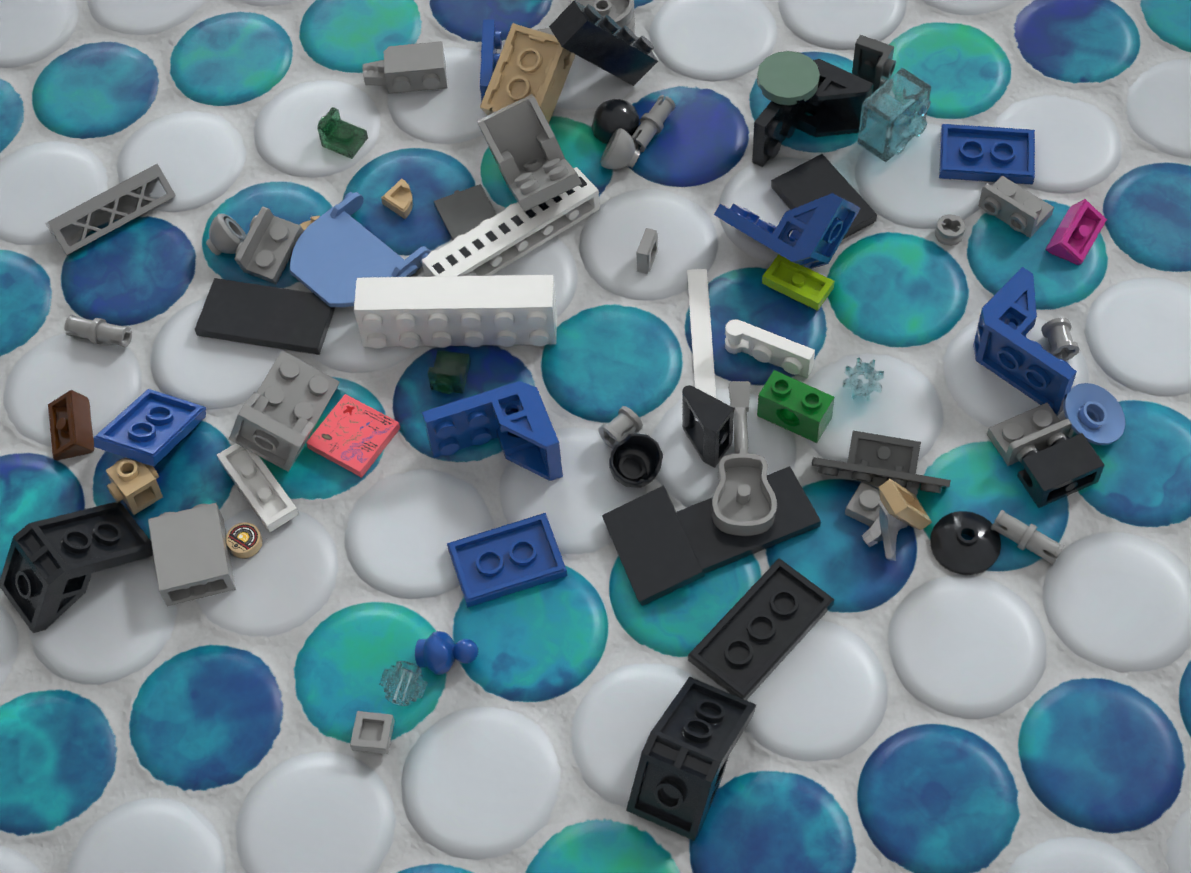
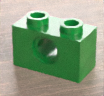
(795, 406)

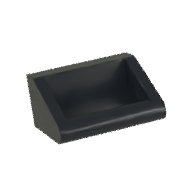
(713, 430)

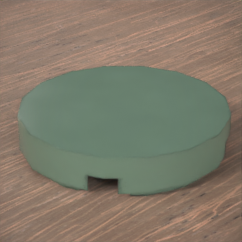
(788, 77)

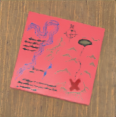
(353, 435)

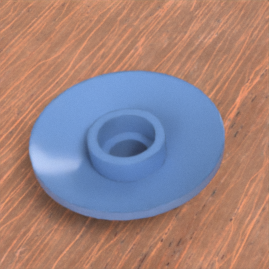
(1094, 413)

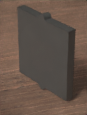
(464, 210)

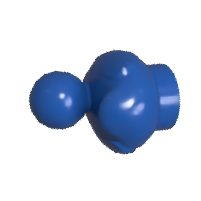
(440, 651)

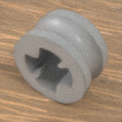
(949, 237)

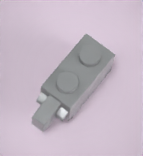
(409, 68)

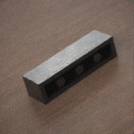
(604, 42)

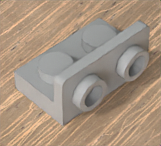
(1015, 206)
(267, 246)
(1026, 432)

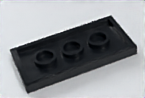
(265, 316)
(716, 548)
(760, 630)

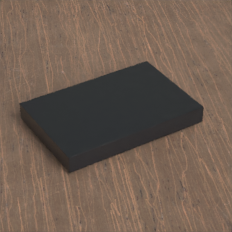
(815, 180)
(653, 546)

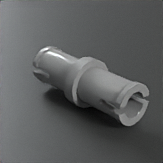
(652, 122)
(98, 331)
(1027, 537)

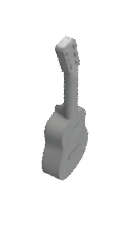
(743, 499)

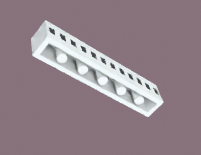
(512, 234)

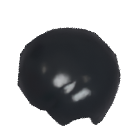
(612, 116)
(636, 460)

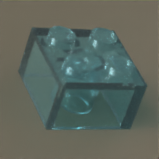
(894, 115)

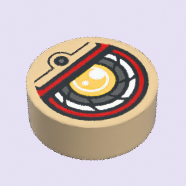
(244, 540)

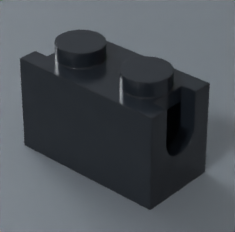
(1060, 469)

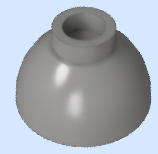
(619, 151)
(224, 235)

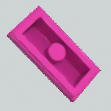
(1076, 232)

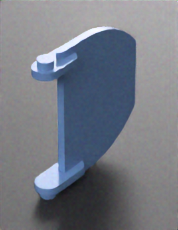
(340, 250)

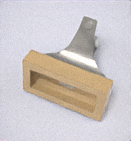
(897, 511)

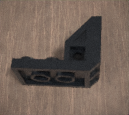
(834, 109)
(56, 557)
(688, 757)

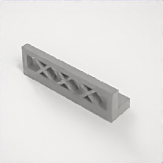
(105, 198)

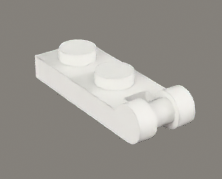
(769, 348)

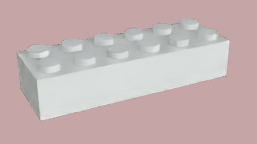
(456, 311)

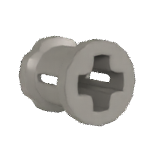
(1060, 338)
(620, 427)

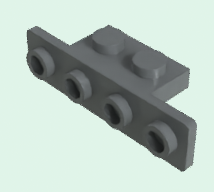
(883, 458)

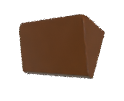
(70, 426)

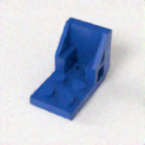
(815, 225)
(1006, 351)
(495, 414)

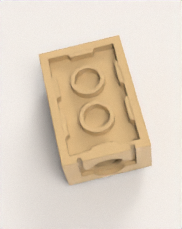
(528, 65)

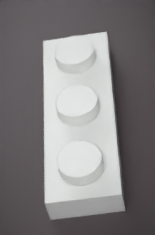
(258, 486)

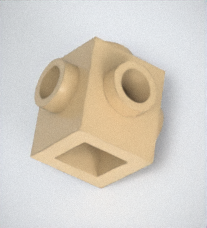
(134, 484)

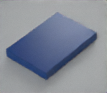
(987, 153)
(150, 427)
(506, 559)

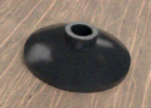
(963, 555)

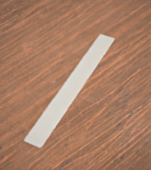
(701, 331)

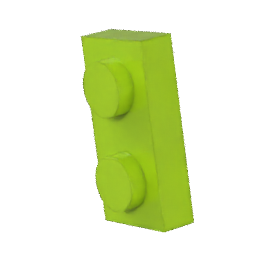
(798, 282)

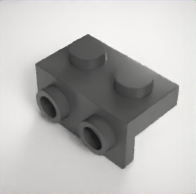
(873, 61)

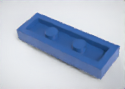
(489, 57)

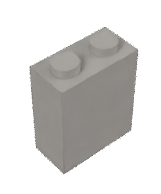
(191, 554)

